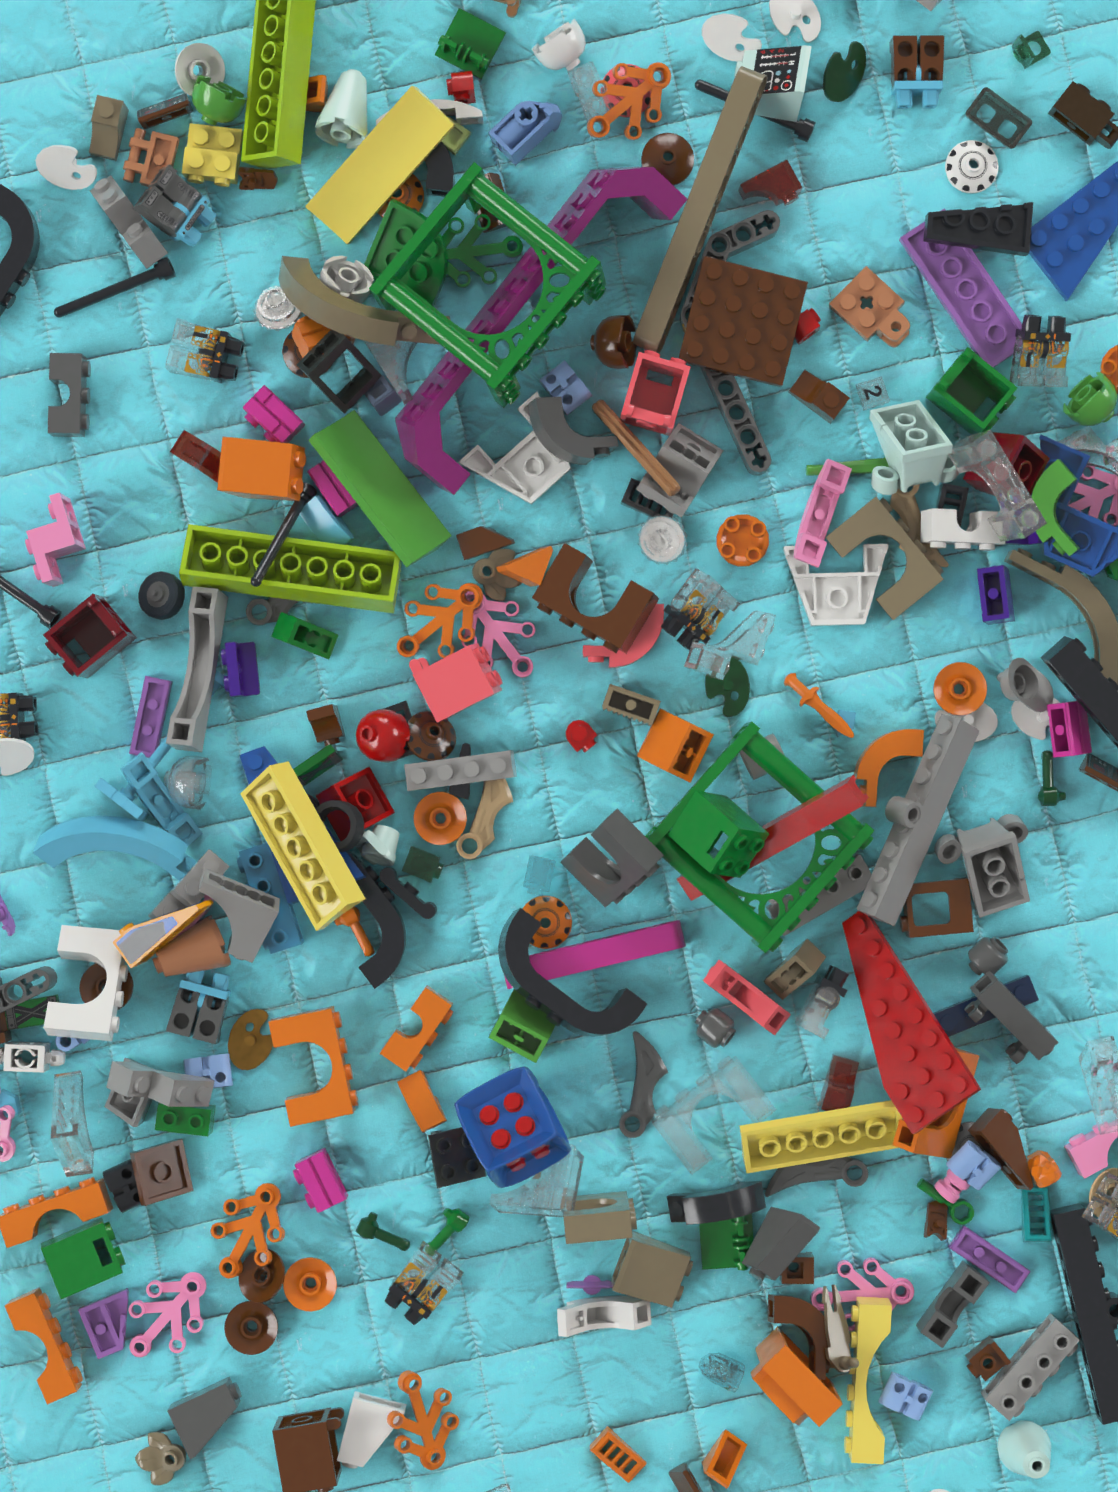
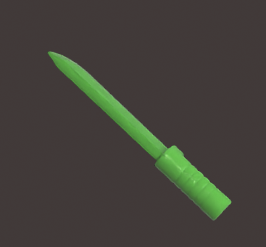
(857, 466)

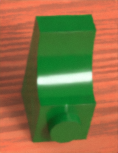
(304, 635)

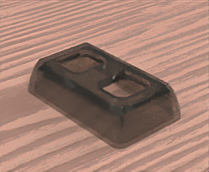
(1003, 111)

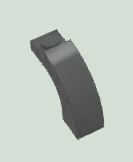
(559, 439)

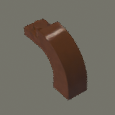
(811, 1322)

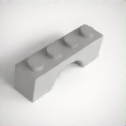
(460, 770)

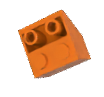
(675, 745)

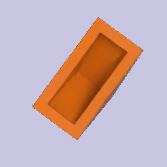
(317, 93)
(528, 568)
(724, 1458)

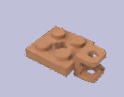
(880, 318)

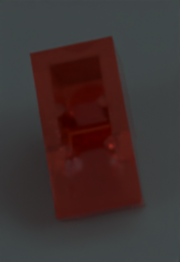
(775, 184)
(198, 454)
(838, 1084)

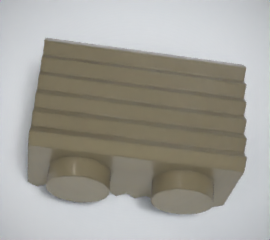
(631, 704)

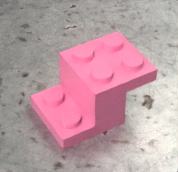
(54, 540)

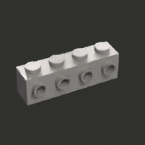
(848, 884)
(1030, 1367)

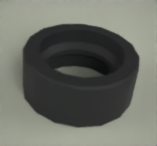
(356, 819)

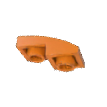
(421, 1101)

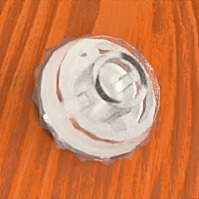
(275, 310)
(662, 539)

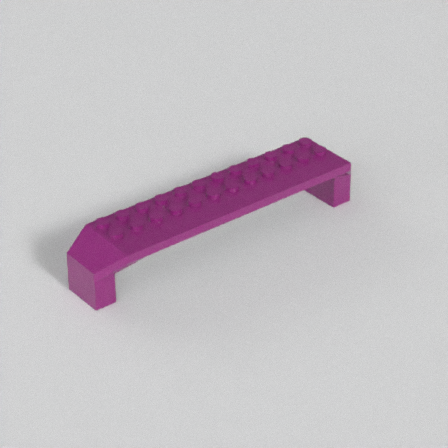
(420, 418)

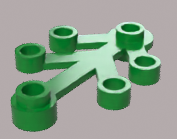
(466, 252)

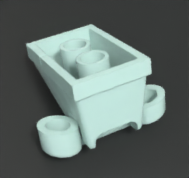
(913, 448)

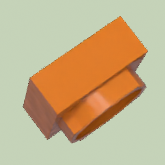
(790, 1383)

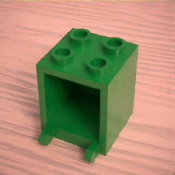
(965, 389)
(702, 825)
(75, 1260)

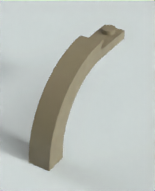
(343, 314)
(1086, 598)

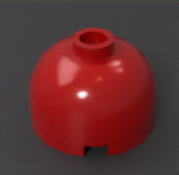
(382, 735)

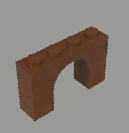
(616, 627)

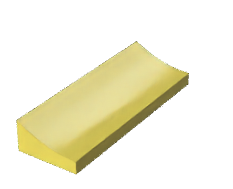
(380, 164)
(302, 845)
(819, 1136)

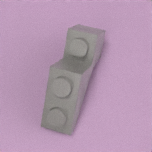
(128, 221)
(187, 889)
(162, 1086)

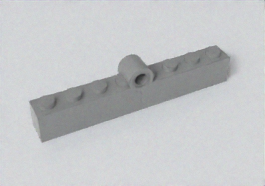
(917, 819)

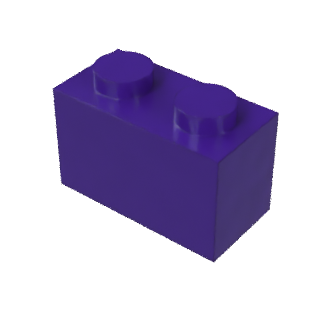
(995, 595)

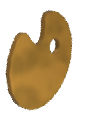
(246, 1047)

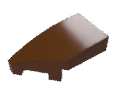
(481, 541)

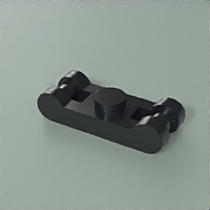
(407, 893)

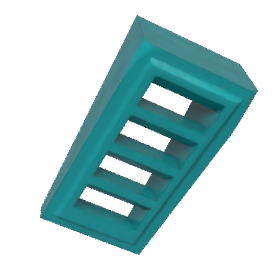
(1046, 1236)

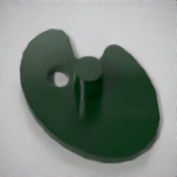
(839, 77)
(734, 680)

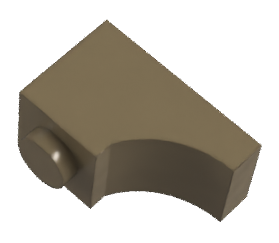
(107, 127)
(795, 969)

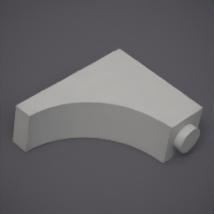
(248, 911)

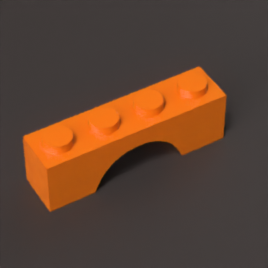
(85, 1201)
(32, 1314)

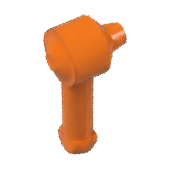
(352, 918)

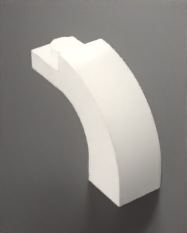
(603, 1312)

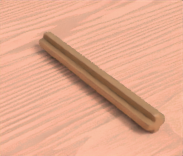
(636, 447)

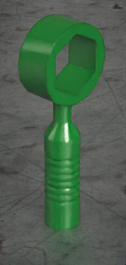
(929, 1189)

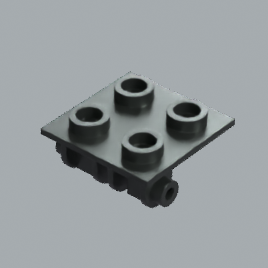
(453, 1158)

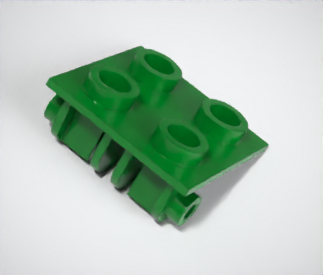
(470, 43)
(726, 1242)

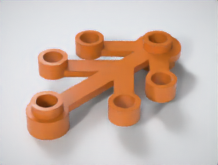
(632, 98)
(443, 617)
(252, 1228)
(424, 1424)

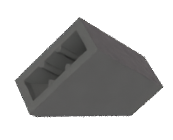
(778, 1243)
(203, 1414)

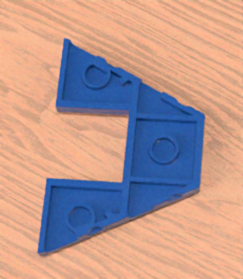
(1093, 536)

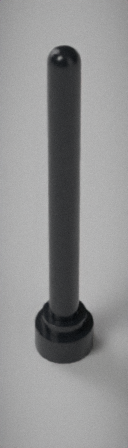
(802, 128)
(161, 270)
(266, 562)
(47, 614)

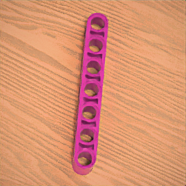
(608, 950)

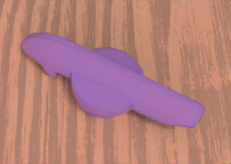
(6, 918)
(591, 1284)

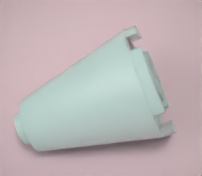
(345, 111)
(1025, 1449)

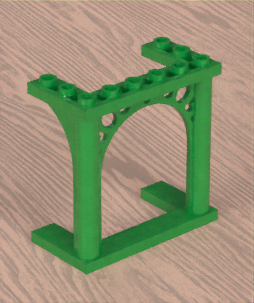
(585, 284)
(764, 931)

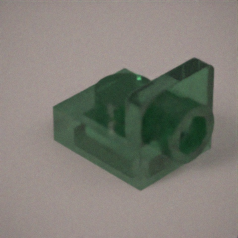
(423, 864)

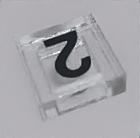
(872, 393)

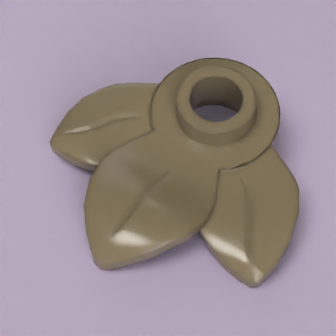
(495, 583)
(157, 1458)

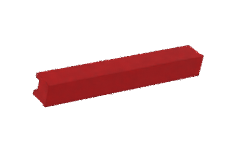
(800, 823)

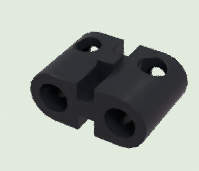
(123, 1185)

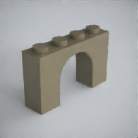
(919, 574)
(600, 1218)

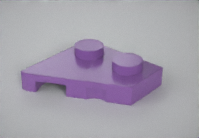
(106, 1322)

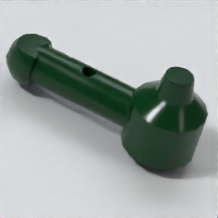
(1049, 794)
(369, 1229)

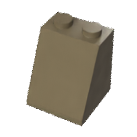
(651, 1270)

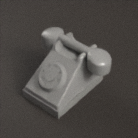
(990, 862)

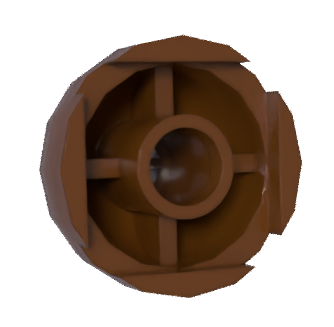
(614, 342)

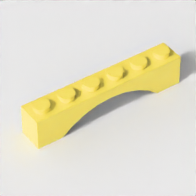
(872, 1326)

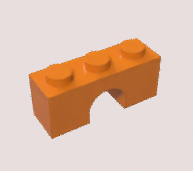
(405, 1049)

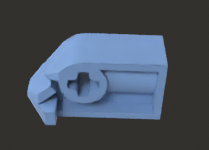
(517, 135)

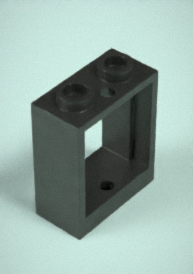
(316, 363)

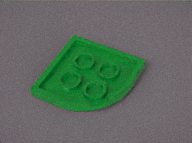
(395, 230)

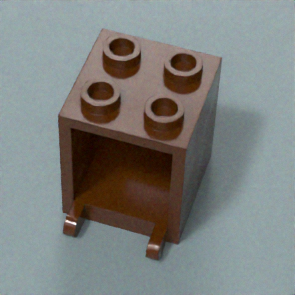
(308, 1450)

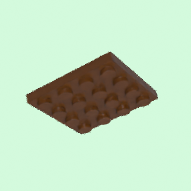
(742, 321)

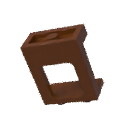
(959, 908)

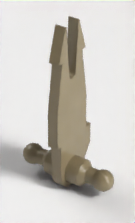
(837, 1333)

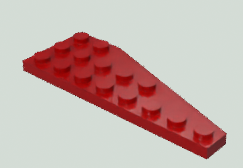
(910, 1046)

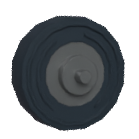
(161, 595)

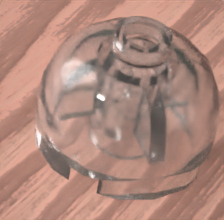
(188, 781)

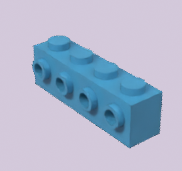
(263, 875)

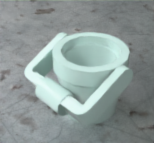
(380, 845)

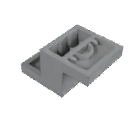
(689, 462)

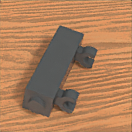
(1002, 1003)

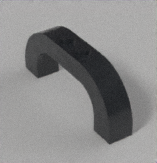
(23, 247)
(393, 942)
(545, 996)

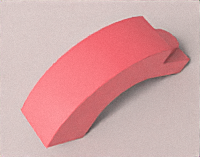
(642, 644)
(746, 997)

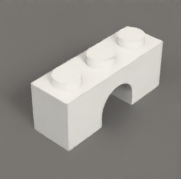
(941, 528)

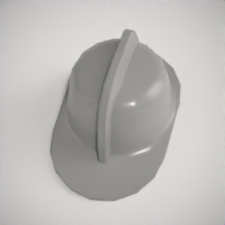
(1026, 684)

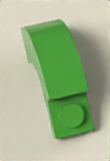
(1046, 495)

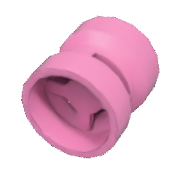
(951, 1186)

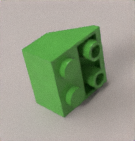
(522, 1028)

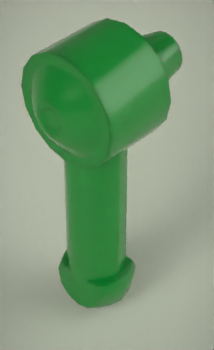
(456, 1221)

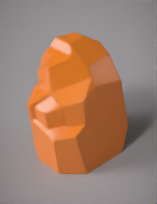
(1043, 1169)

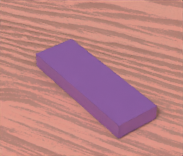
(150, 716)
(989, 1259)

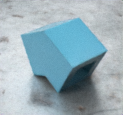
(849, 718)
(11, 1099)

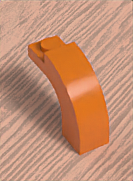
(884, 748)

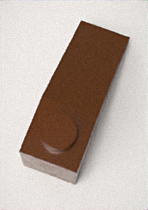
(1002, 1140)

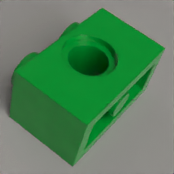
(185, 1119)

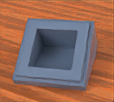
(382, 396)

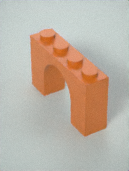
(320, 1028)
(940, 1136)

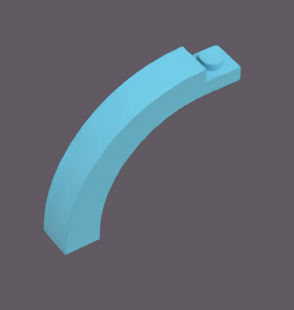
(117, 835)

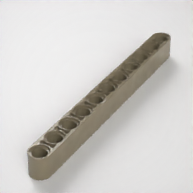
(700, 209)

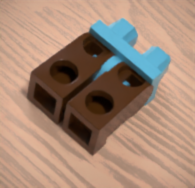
(913, 78)

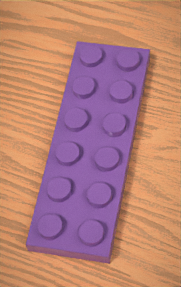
(966, 295)

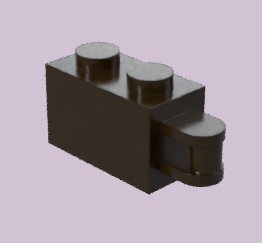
(1085, 115)

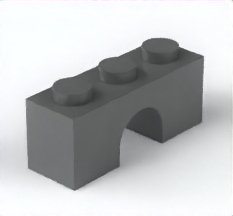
(71, 417)
(942, 1315)

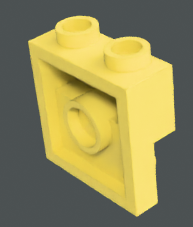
(212, 154)

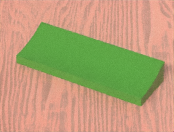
(380, 488)

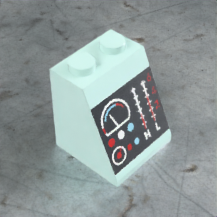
(786, 79)

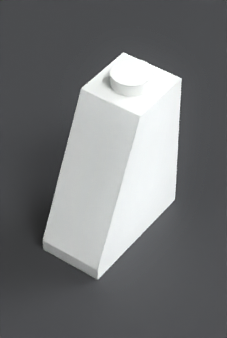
(366, 1428)

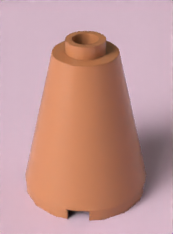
(193, 951)

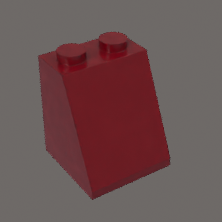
(1025, 458)

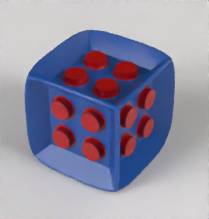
(512, 1127)

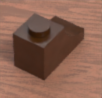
(819, 396)
(326, 724)

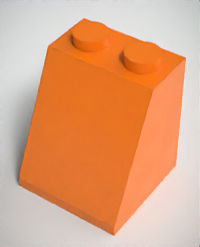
(261, 469)

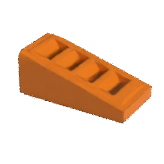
(603, 1438)

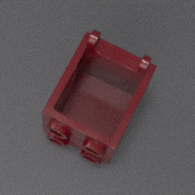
(95, 629)

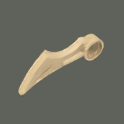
(908, 510)
(494, 797)

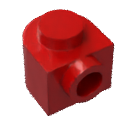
(461, 87)
(807, 325)
(580, 735)

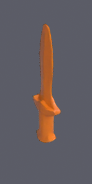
(812, 699)

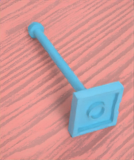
(126, 795)

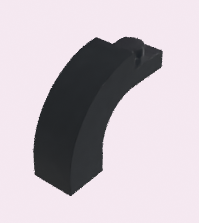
(440, 172)
(717, 1205)

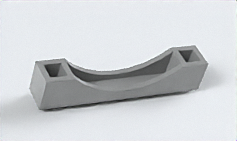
(191, 713)

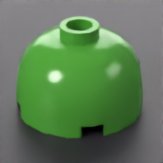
(217, 101)
(1092, 401)

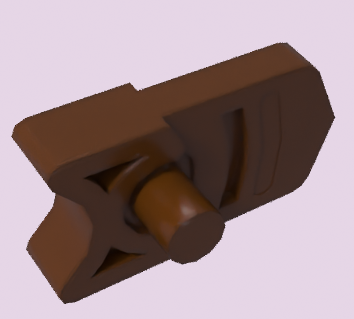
(257, 178)
(936, 1220)

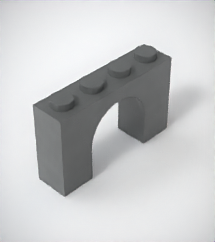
(628, 847)

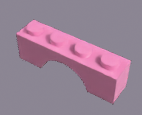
(1090, 1151)

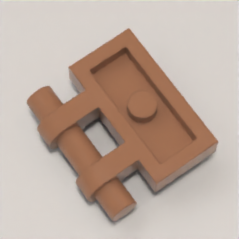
(160, 152)

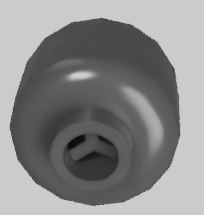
(988, 955)
(715, 1027)

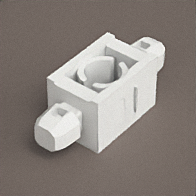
(45, 1057)

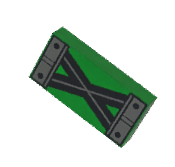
(317, 764)
(29, 1012)

